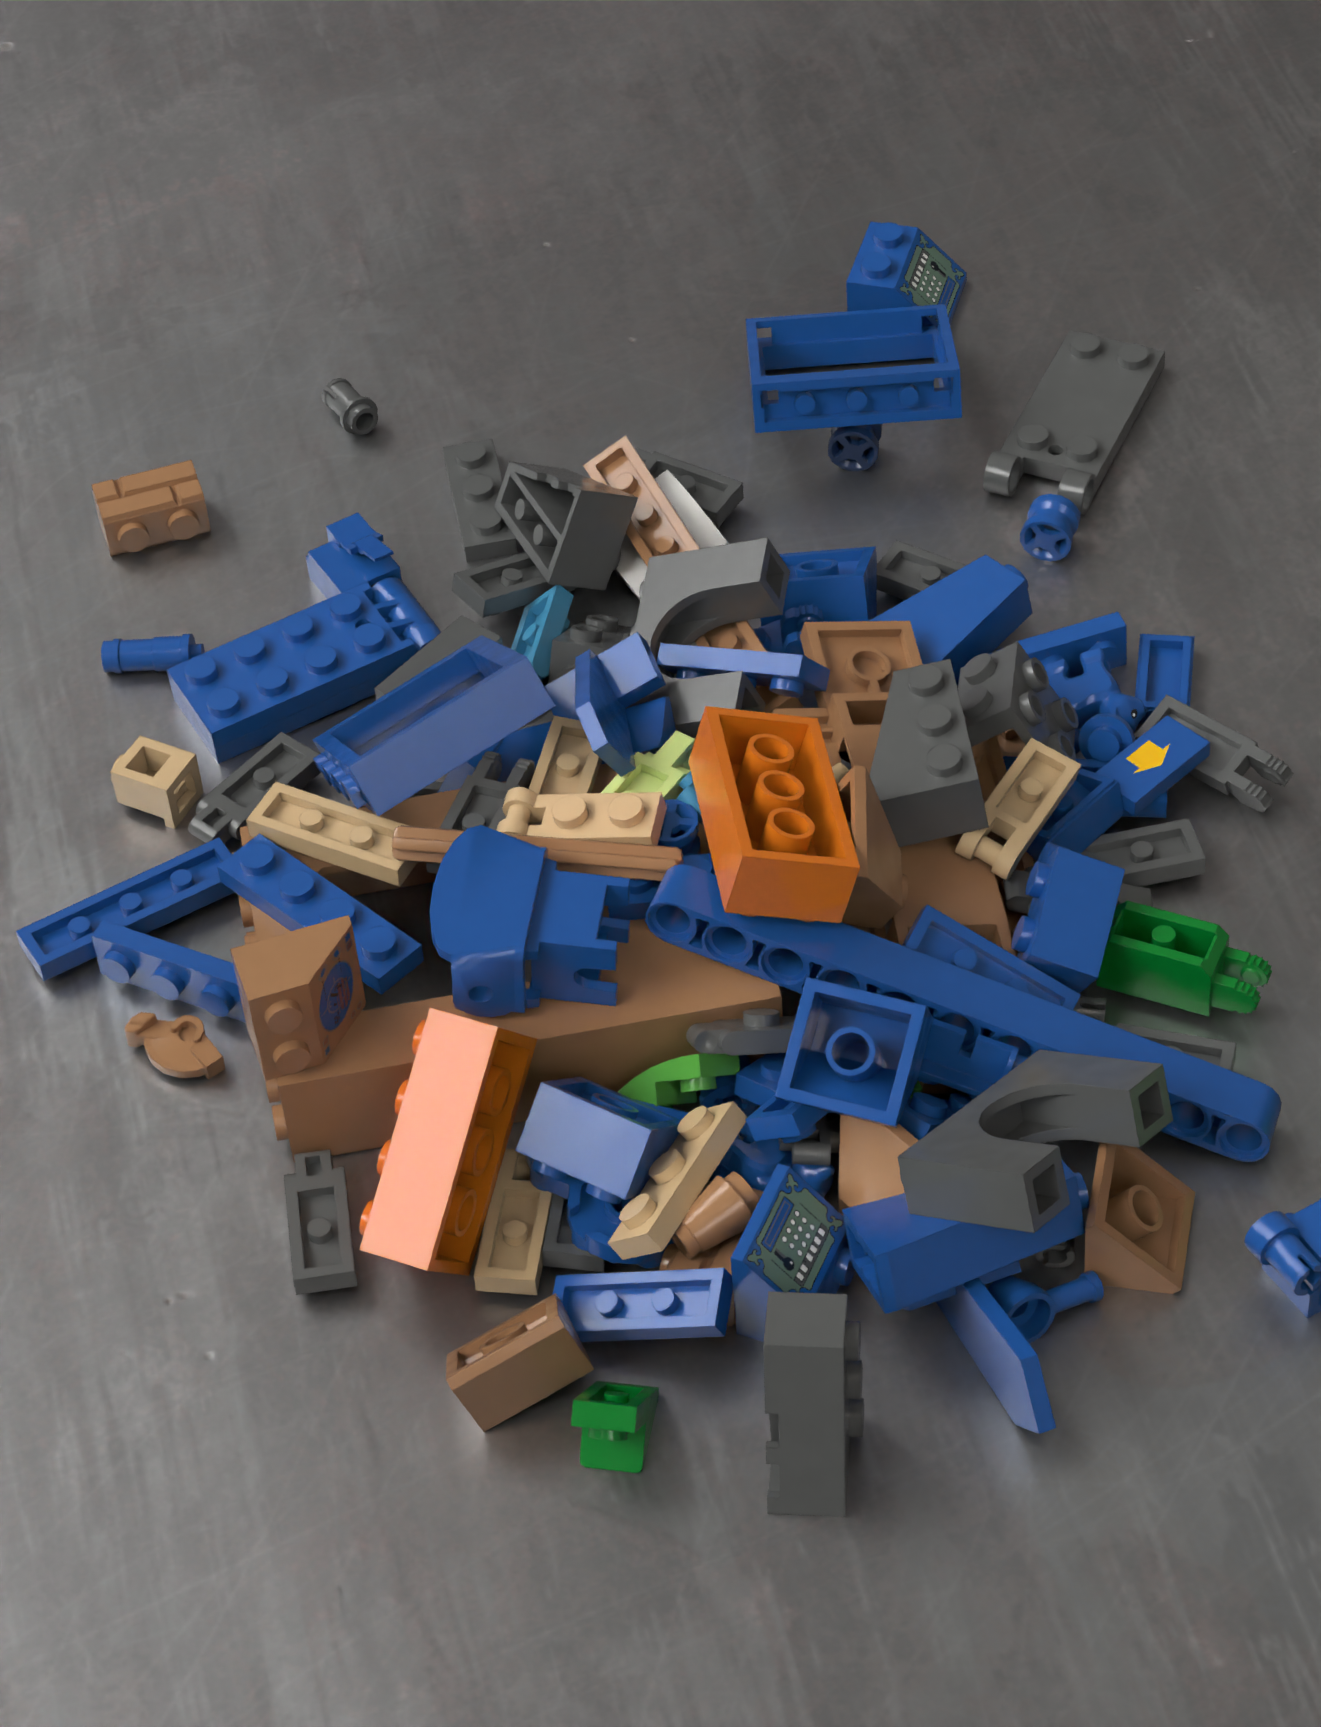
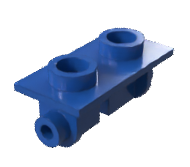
(963, 1070)

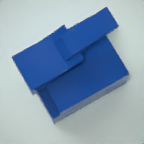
(350, 557)

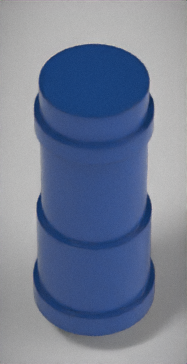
(148, 654)

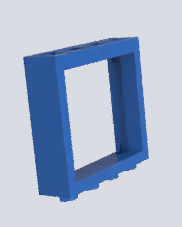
(856, 394)
(431, 724)

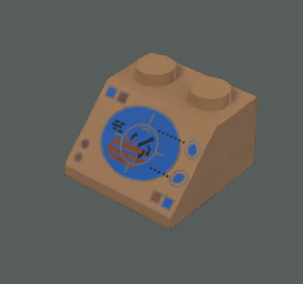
(299, 994)

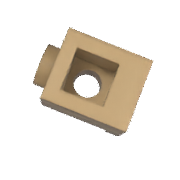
(157, 780)

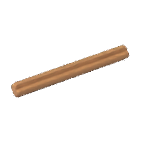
(572, 855)

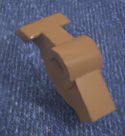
(175, 1046)

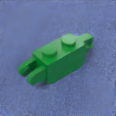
(1179, 962)

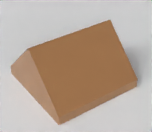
(1137, 1222)
(517, 1363)

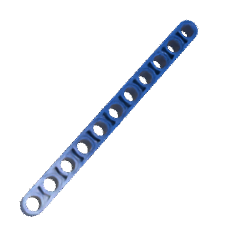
(1206, 1100)

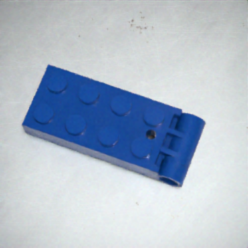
(300, 666)

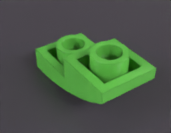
(680, 1078)

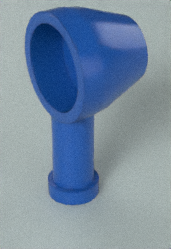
(1035, 1308)

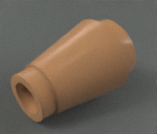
(716, 1215)

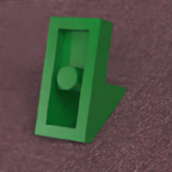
(615, 1425)

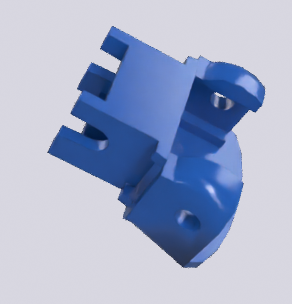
(510, 904)

